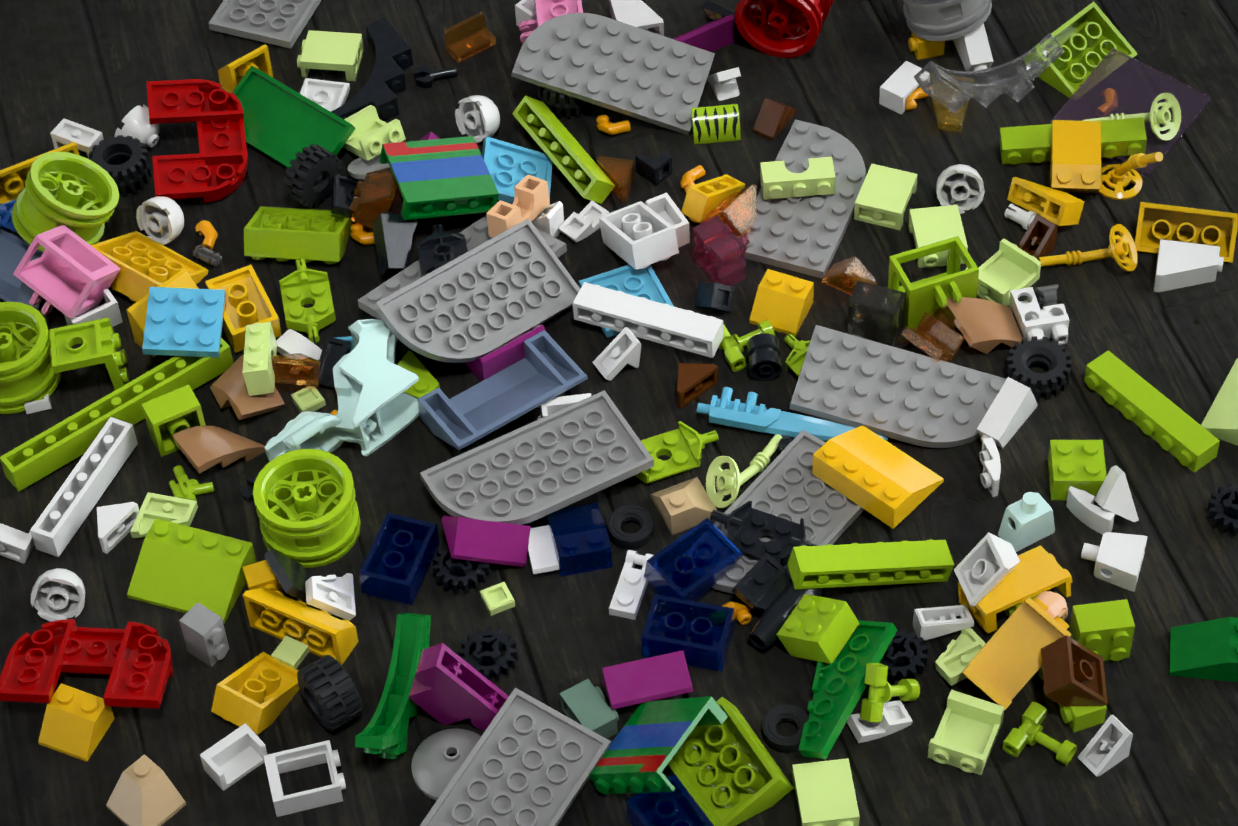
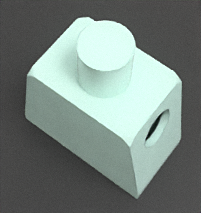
(1027, 521)

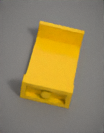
(1031, 576)
(1015, 651)

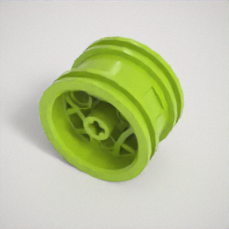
(66, 192)
(24, 357)
(307, 507)

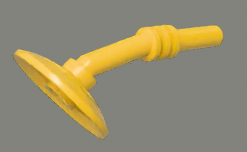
(1121, 177)
(1115, 250)

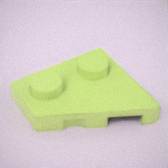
(165, 508)
(958, 656)

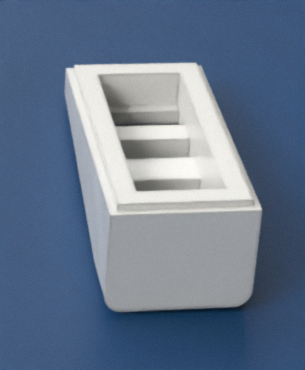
(933, 621)

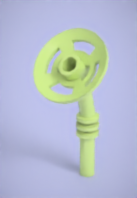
(1157, 116)
(730, 480)

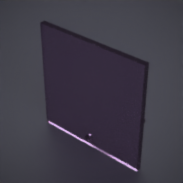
(1130, 87)

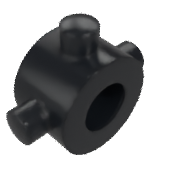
(784, 442)

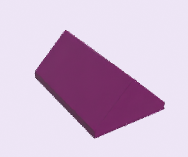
(711, 35)
(502, 356)
(487, 541)
(646, 679)

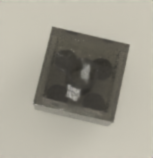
(876, 313)

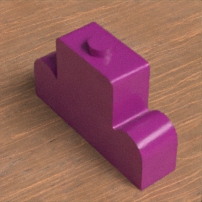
(454, 689)

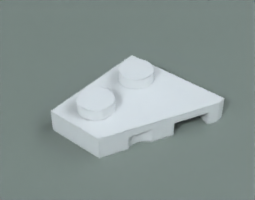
(332, 594)

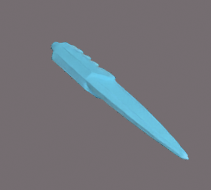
(771, 421)

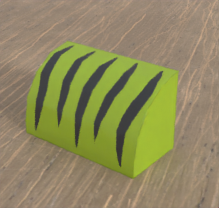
(715, 124)

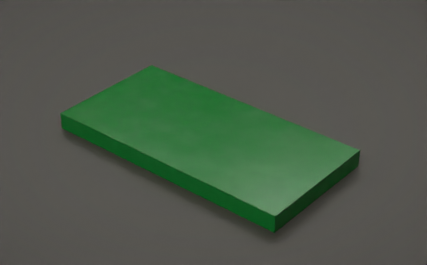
(284, 121)

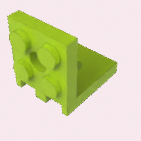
(97, 347)

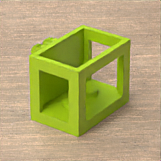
(933, 292)

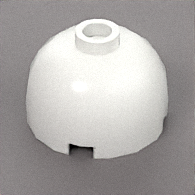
(477, 117)
(138, 127)
(961, 187)
(160, 219)
(58, 595)

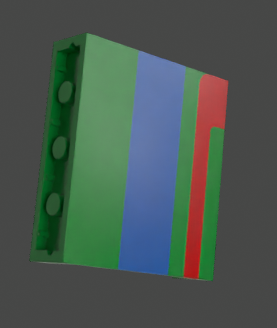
(440, 177)
(650, 742)

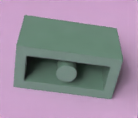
(588, 707)

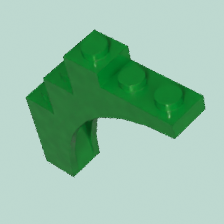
(389, 725)

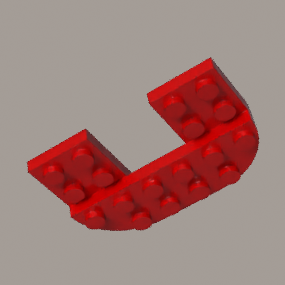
(221, 139)
(132, 656)

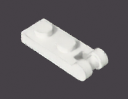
(630, 587)

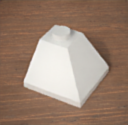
(985, 567)

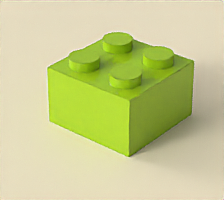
(170, 415)
(1075, 465)
(818, 628)
(1104, 628)

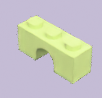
(781, 183)
(257, 361)

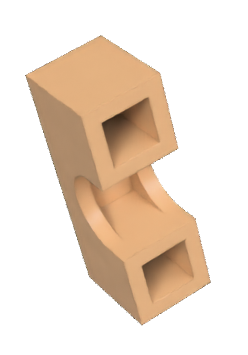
(529, 201)

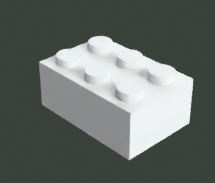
(638, 235)

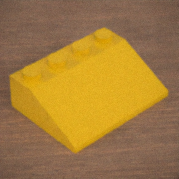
(144, 264)
(874, 474)

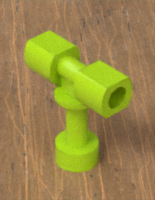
(734, 345)
(881, 691)
(1031, 732)

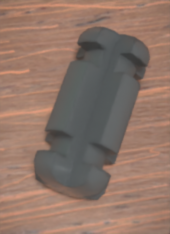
(207, 255)

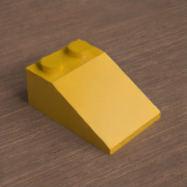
(1076, 156)
(244, 304)
(256, 693)

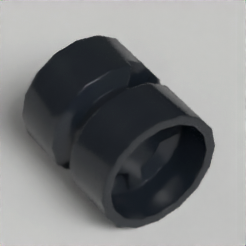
(764, 357)

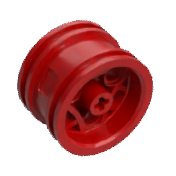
(781, 26)

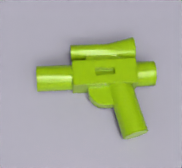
(188, 488)

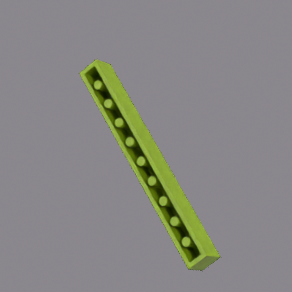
(76, 433)

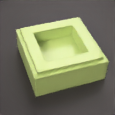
(308, 399)
(497, 598)
(291, 652)

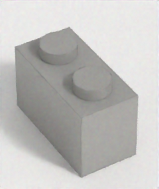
(204, 634)

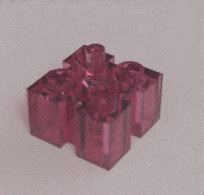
(719, 252)

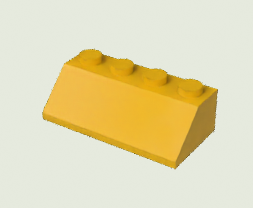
(14, 177)
(1185, 225)
(283, 617)

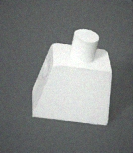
(1117, 558)

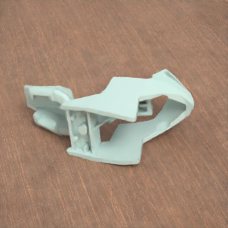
(368, 396)

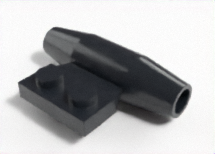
(771, 591)

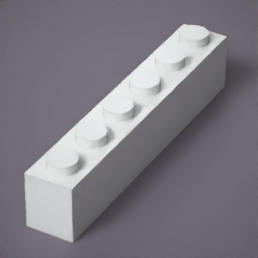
(648, 319)
(84, 487)

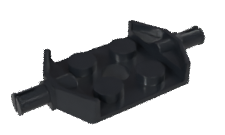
(439, 242)
(748, 524)

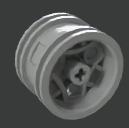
(945, 18)

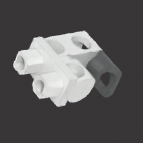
(1046, 322)

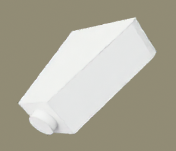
(636, 14)
(974, 50)
(1185, 265)
(1007, 412)

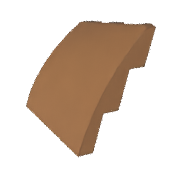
(985, 323)
(232, 391)
(213, 445)

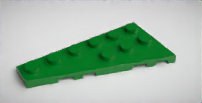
(840, 686)

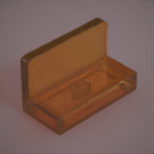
(468, 38)
(934, 338)

